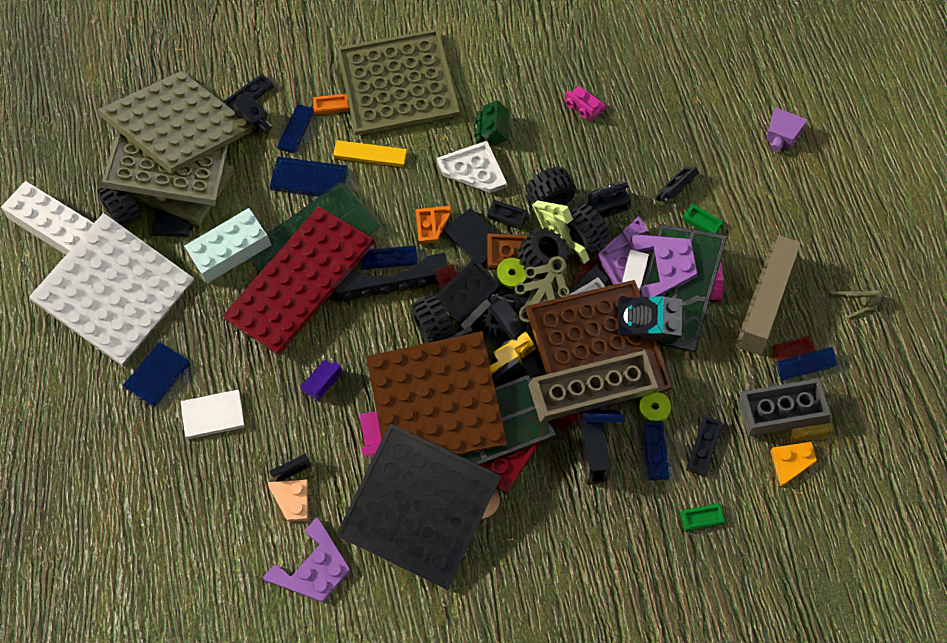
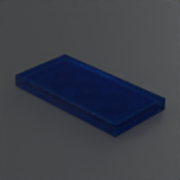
(306, 176)

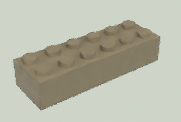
(768, 295)
(592, 386)

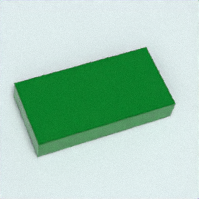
(702, 220)
(702, 517)

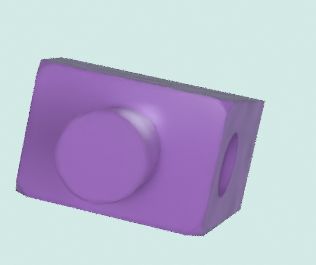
(784, 129)

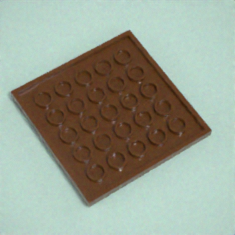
(585, 331)
(439, 393)

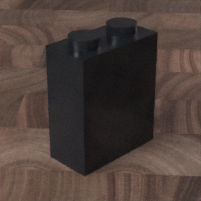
(594, 452)

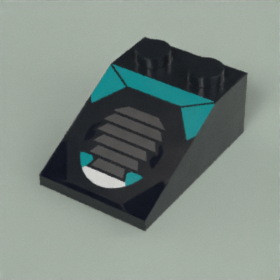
(650, 318)

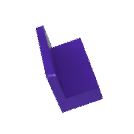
(321, 379)

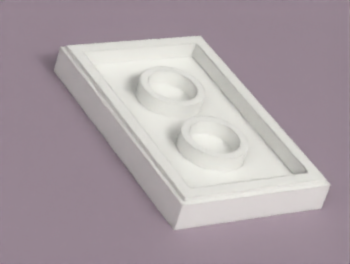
(212, 414)

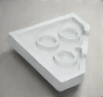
(473, 167)

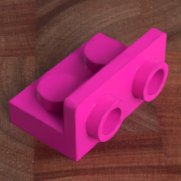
(584, 103)

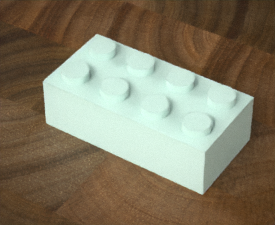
(228, 245)

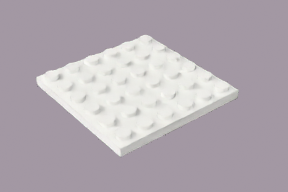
(112, 289)

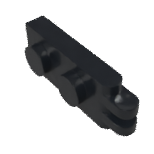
(677, 183)

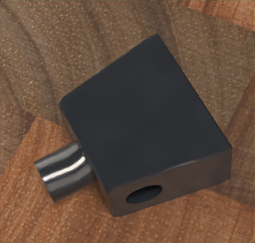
(252, 112)

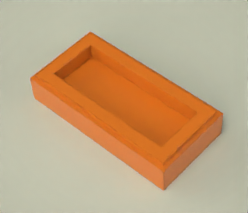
(330, 104)

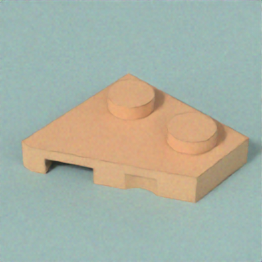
(291, 498)

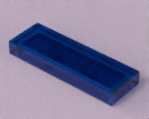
(295, 128)
(389, 257)
(806, 363)
(655, 450)

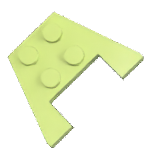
(554, 217)

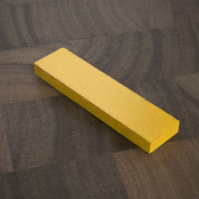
(370, 153)

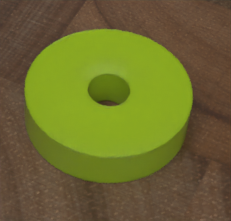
(505, 278)
(659, 400)

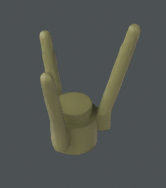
(868, 298)

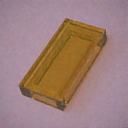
(810, 433)

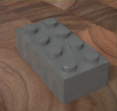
(784, 407)

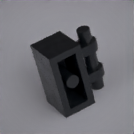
(610, 200)

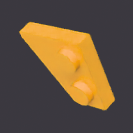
(792, 460)

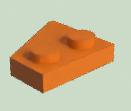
(431, 223)

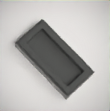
(474, 316)

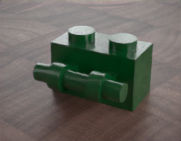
(492, 123)

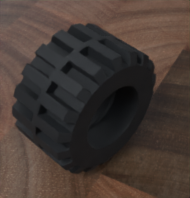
(552, 187)
(120, 206)
(588, 228)
(547, 242)
(431, 319)

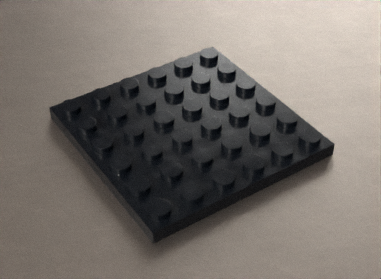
(418, 506)

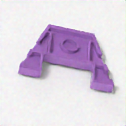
(616, 253)
(673, 259)
(320, 571)

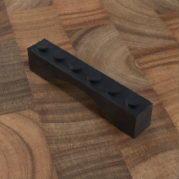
(361, 285)

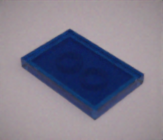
(156, 374)
(602, 416)

